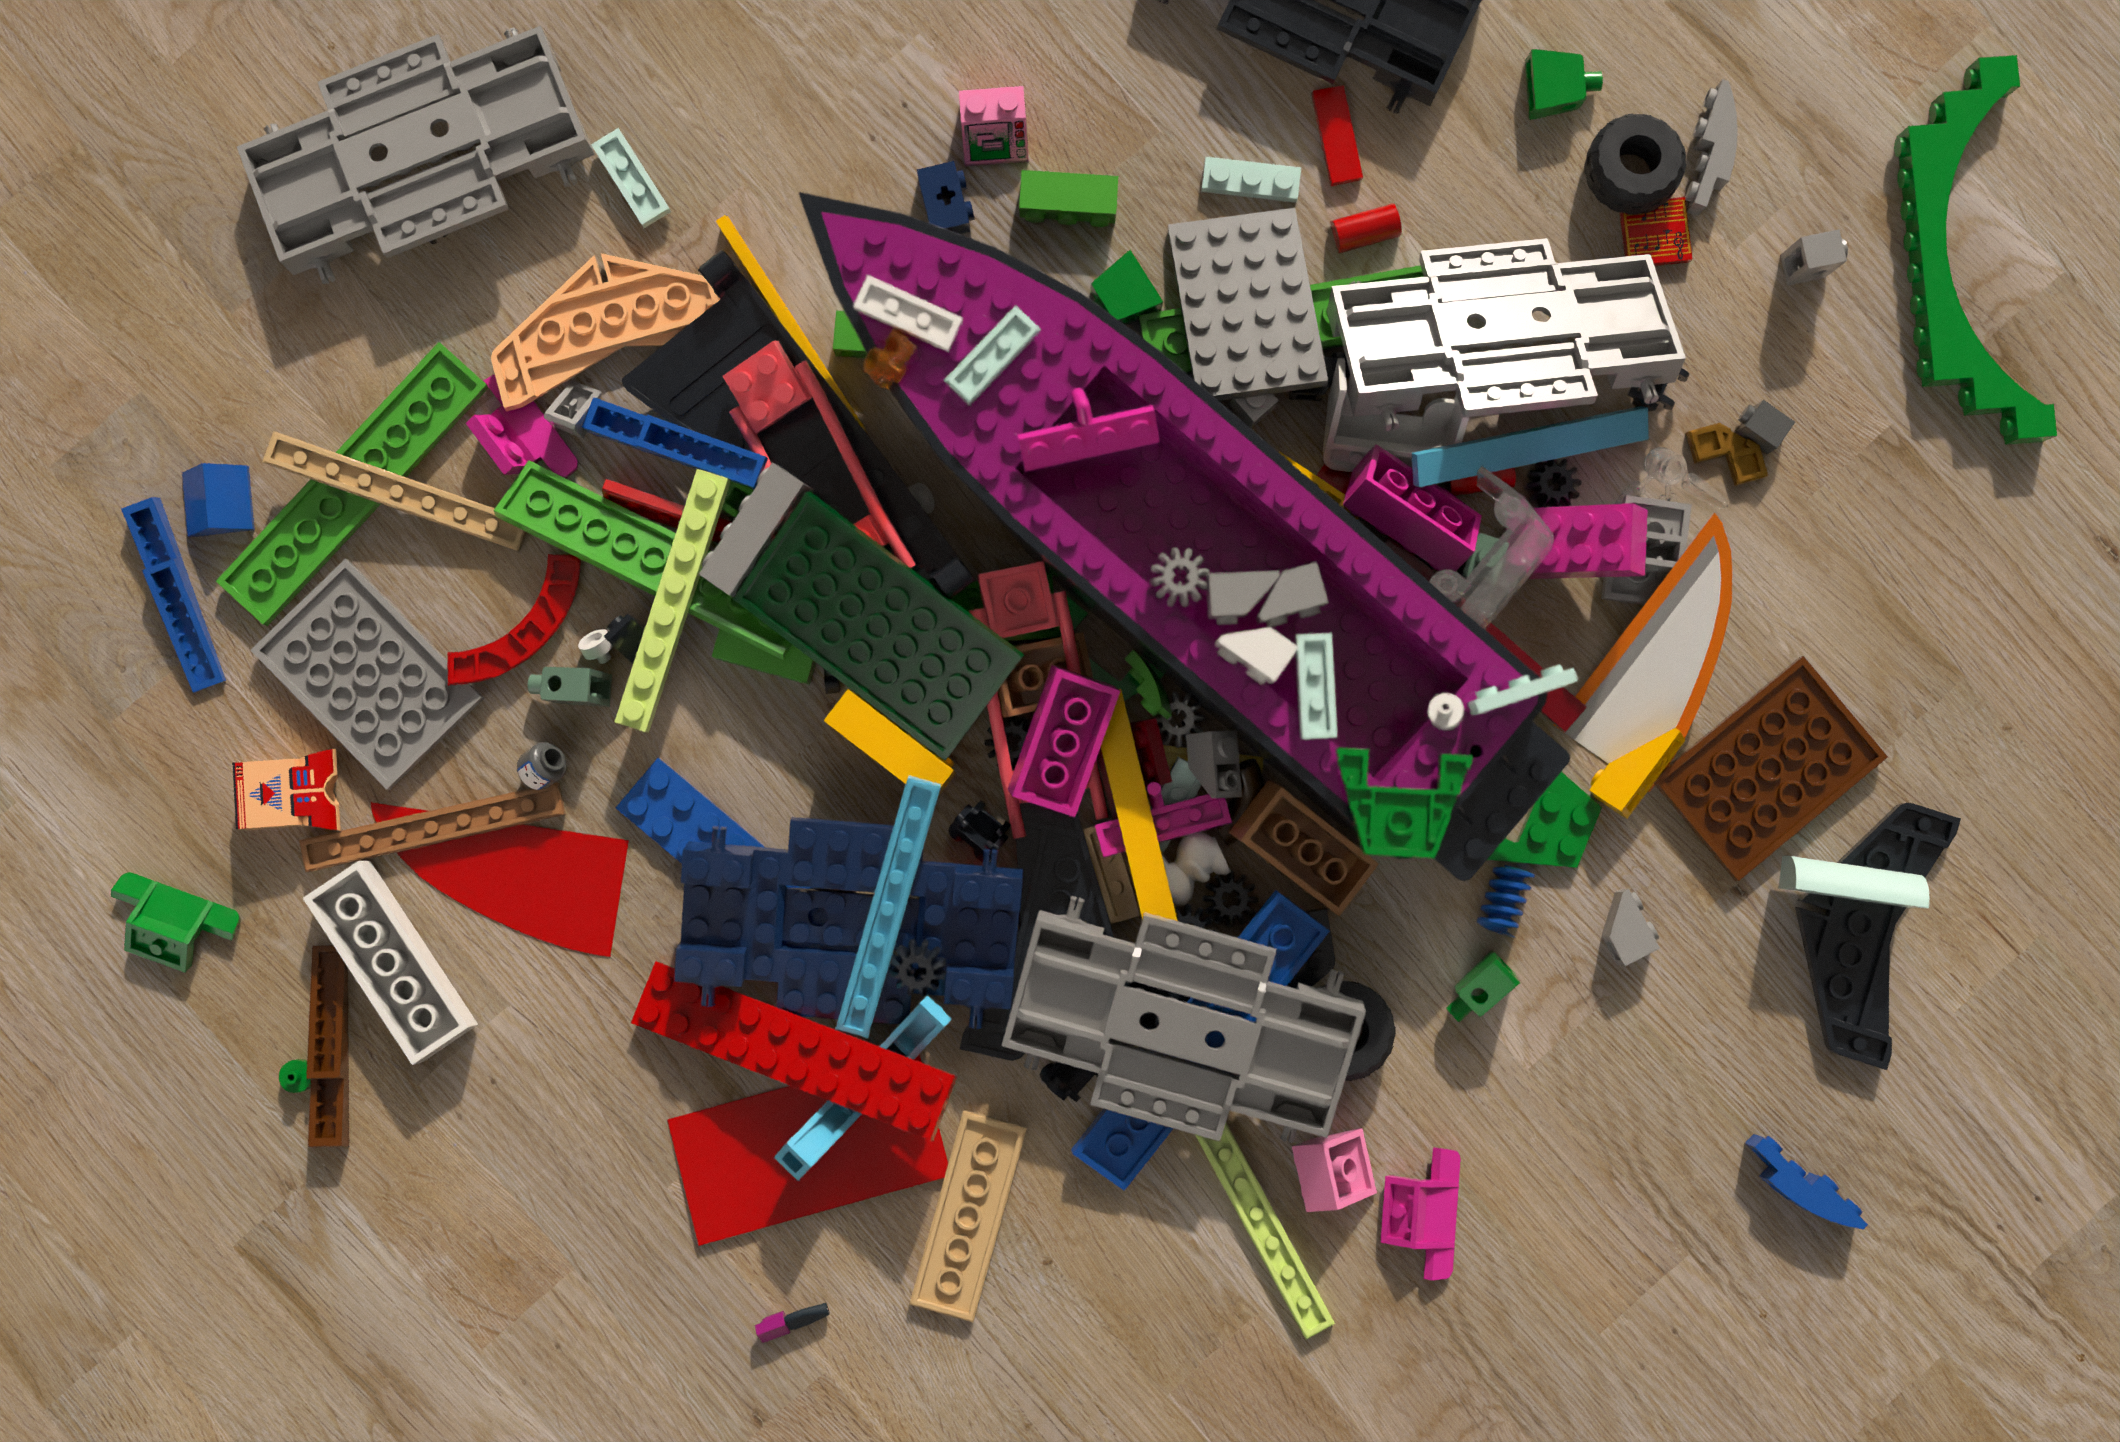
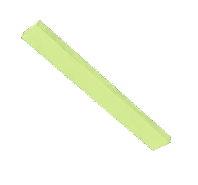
(1267, 1233)

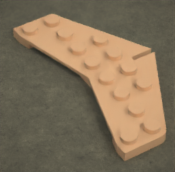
(593, 320)

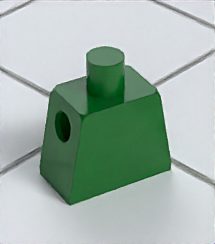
(1557, 82)
(1126, 290)
(1492, 976)

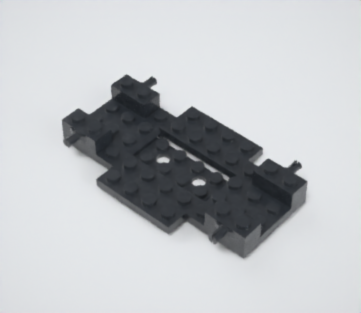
(1401, 39)

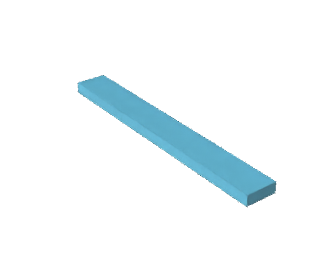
(1530, 446)
(888, 906)

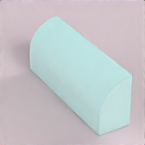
(1853, 882)

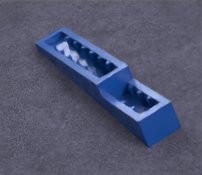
(673, 442)
(173, 592)

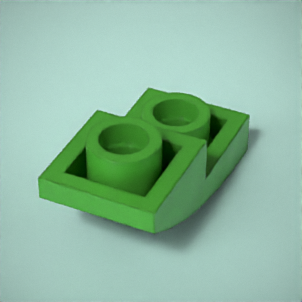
(1151, 688)

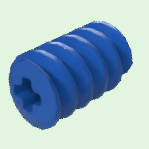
(1504, 899)

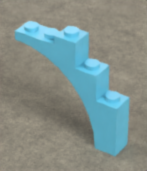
(833, 1119)

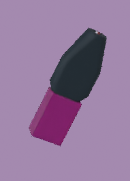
(781, 1324)

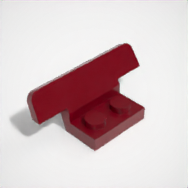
(1150, 757)

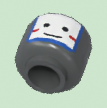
(541, 766)

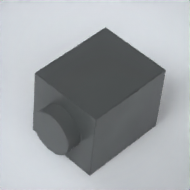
(1764, 425)

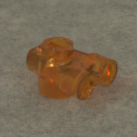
(889, 364)

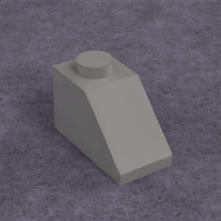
(1234, 594)

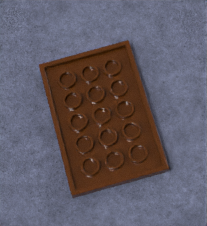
(1769, 768)

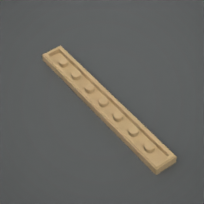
(391, 490)

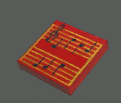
(1659, 233)

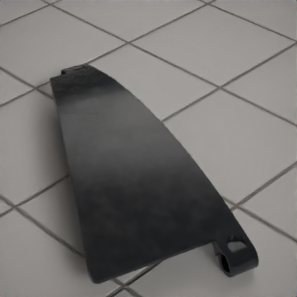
(688, 389)

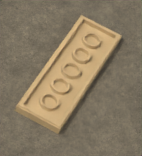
(968, 1216)

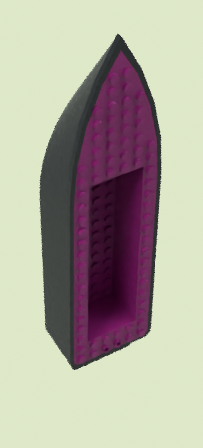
(1202, 490)

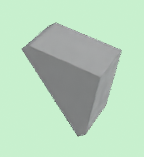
(571, 408)

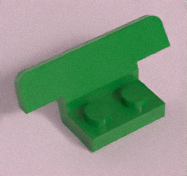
(169, 920)

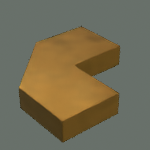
(1742, 454)

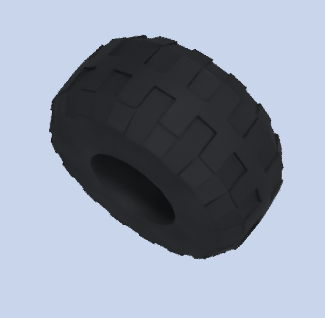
(1649, 140)
(1377, 1033)

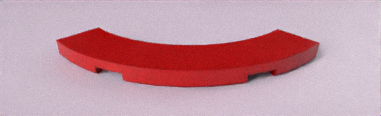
(526, 637)

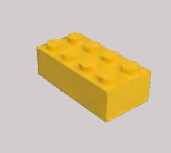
(887, 743)

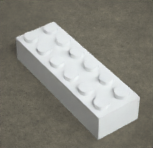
(390, 961)

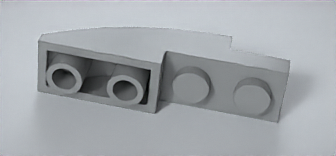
(1718, 145)

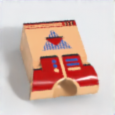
(287, 792)

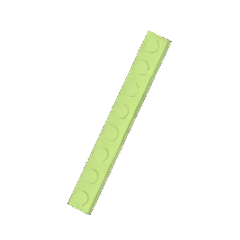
(672, 601)

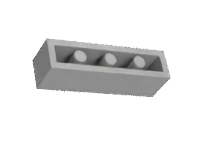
(753, 529)

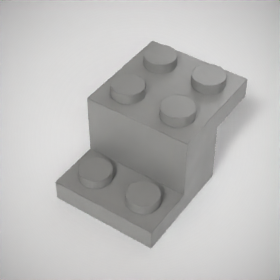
(1665, 545)

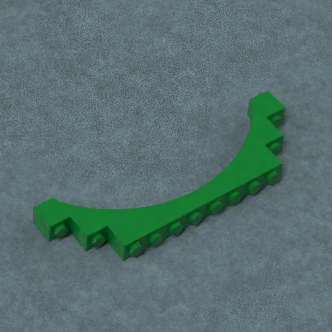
(1943, 334)

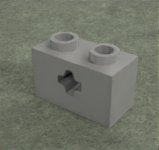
(1814, 257)

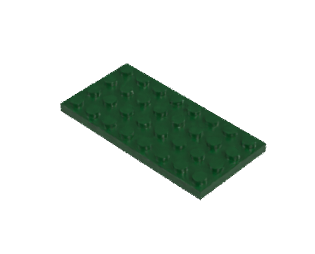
(877, 626)

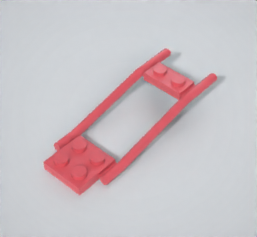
(771, 389)
(1017, 604)

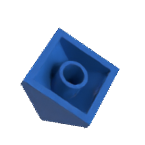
(217, 499)

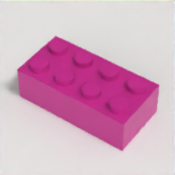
(1419, 518)
(1594, 541)
(1063, 740)

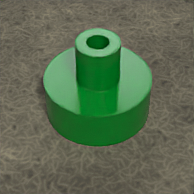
(294, 1076)

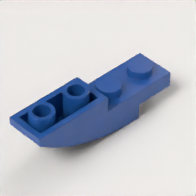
(1810, 1193)

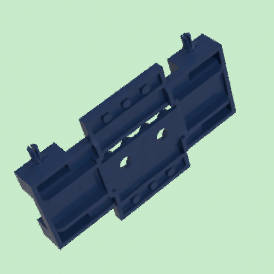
(743, 911)

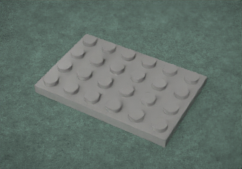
(1247, 304)
(366, 674)

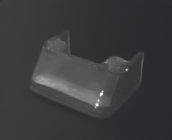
(1507, 562)

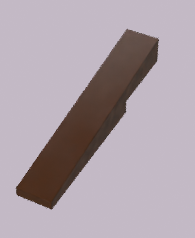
(328, 1050)

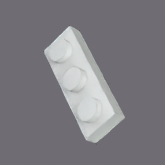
(908, 313)

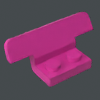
(521, 436)
(1425, 1213)

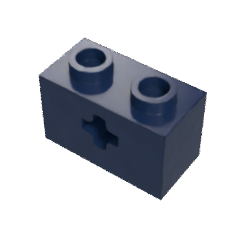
(942, 181)

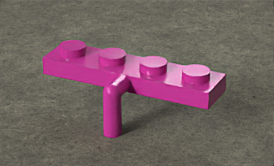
(1088, 436)
(1169, 820)

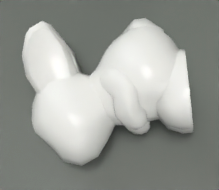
(1194, 861)

